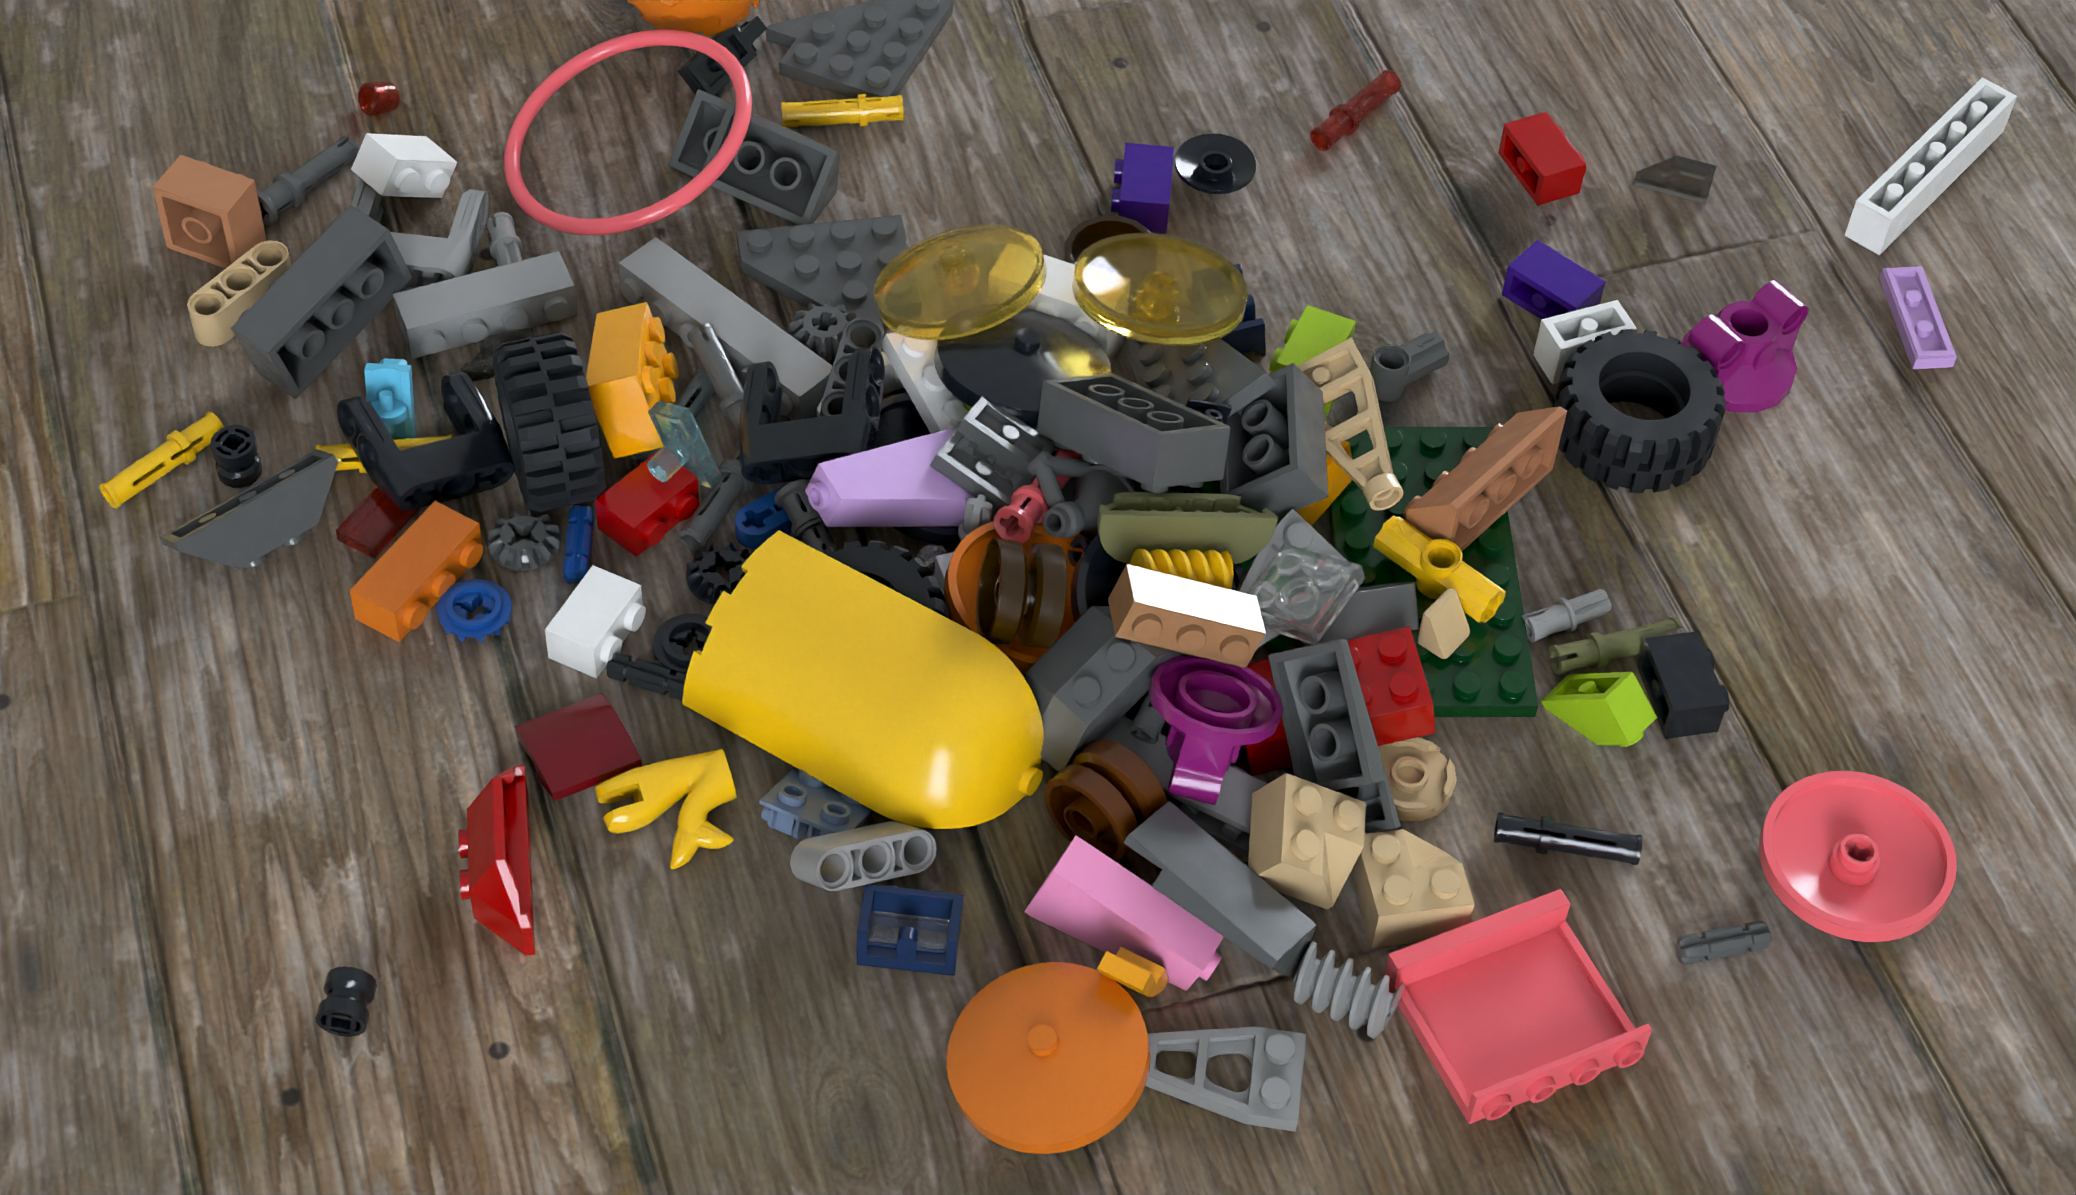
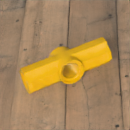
(1438, 567)

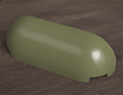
(1183, 523)

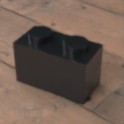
(1682, 685)

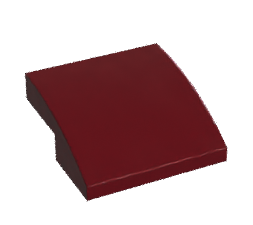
(578, 746)

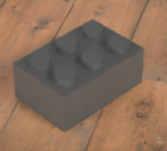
(1278, 447)

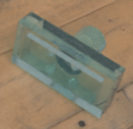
(682, 445)

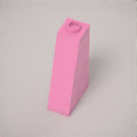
(1115, 909)

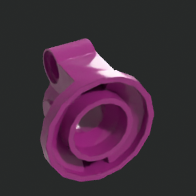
(1752, 347)
(1210, 716)

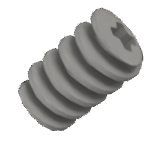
(1345, 992)

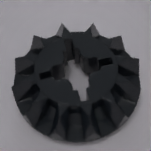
(702, 574)
(676, 635)

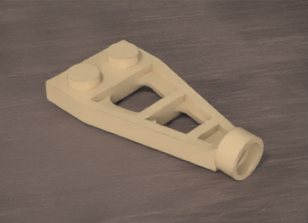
(1335, 374)

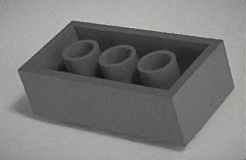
(322, 301)
(1133, 431)

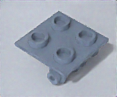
(805, 802)

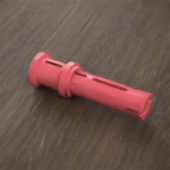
(1027, 506)

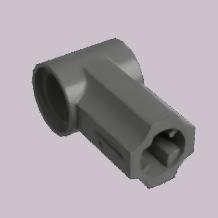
(1400, 365)

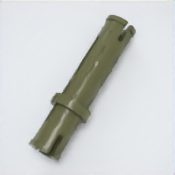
(1599, 649)

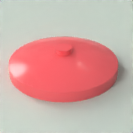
(1857, 856)

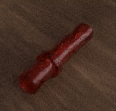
(1331, 131)

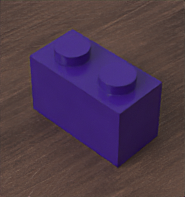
(1145, 185)
(1550, 283)

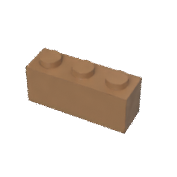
(1186, 616)

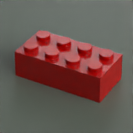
(1391, 688)

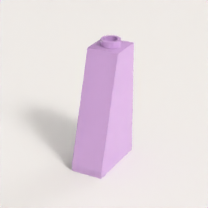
(888, 487)

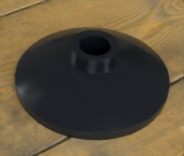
(1215, 163)

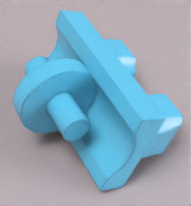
(391, 394)

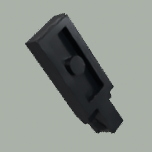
(706, 73)

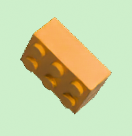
(629, 376)

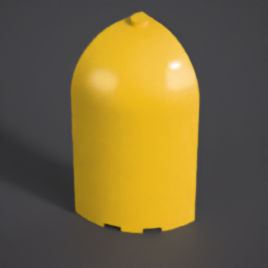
(867, 691)

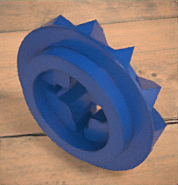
(465, 598)

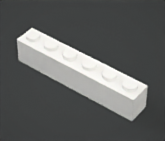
(1930, 166)

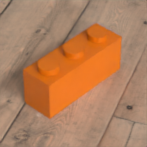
(417, 571)

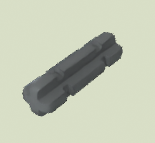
(1723, 942)

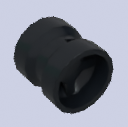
(236, 456)
(346, 1001)

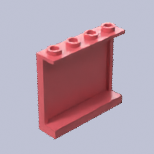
(1512, 1008)

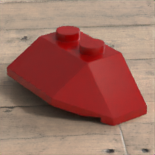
(500, 859)

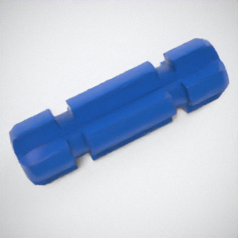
(578, 543)

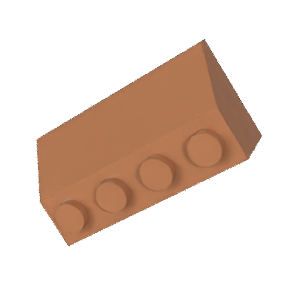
(1489, 478)

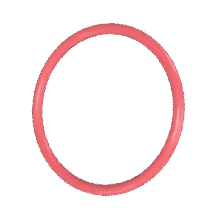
(664, 207)

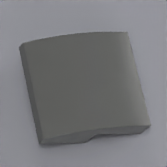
(991, 453)

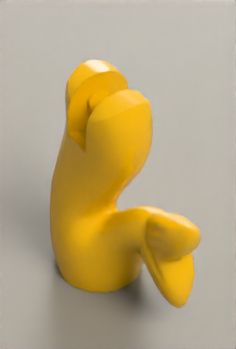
(658, 786)

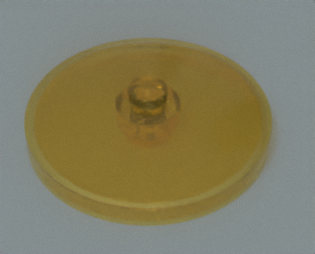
(960, 282)
(1159, 289)

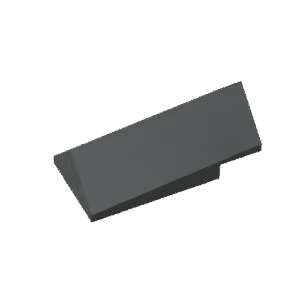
(772, 167)
(1331, 727)
(1222, 890)

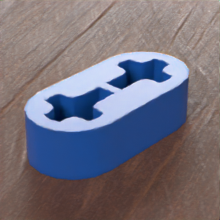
(760, 513)

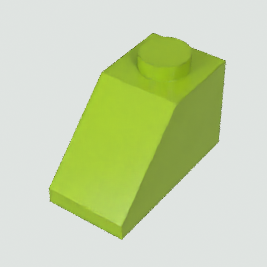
(1602, 707)

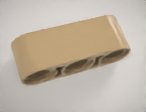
(234, 290)

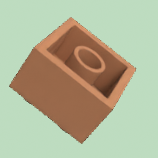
(208, 211)

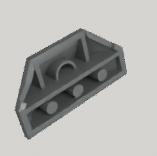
(261, 516)
(1089, 684)

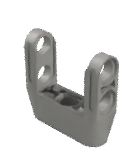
(431, 257)

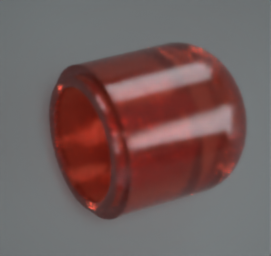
(383, 93)

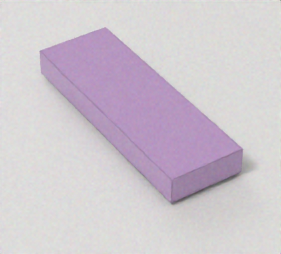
(1917, 317)

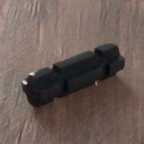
(646, 675)

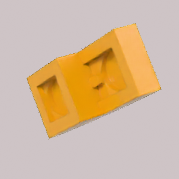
(1134, 972)

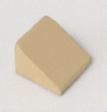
(1444, 625)

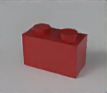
(1542, 158)
(644, 509)

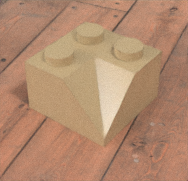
(1305, 838)
(1409, 889)

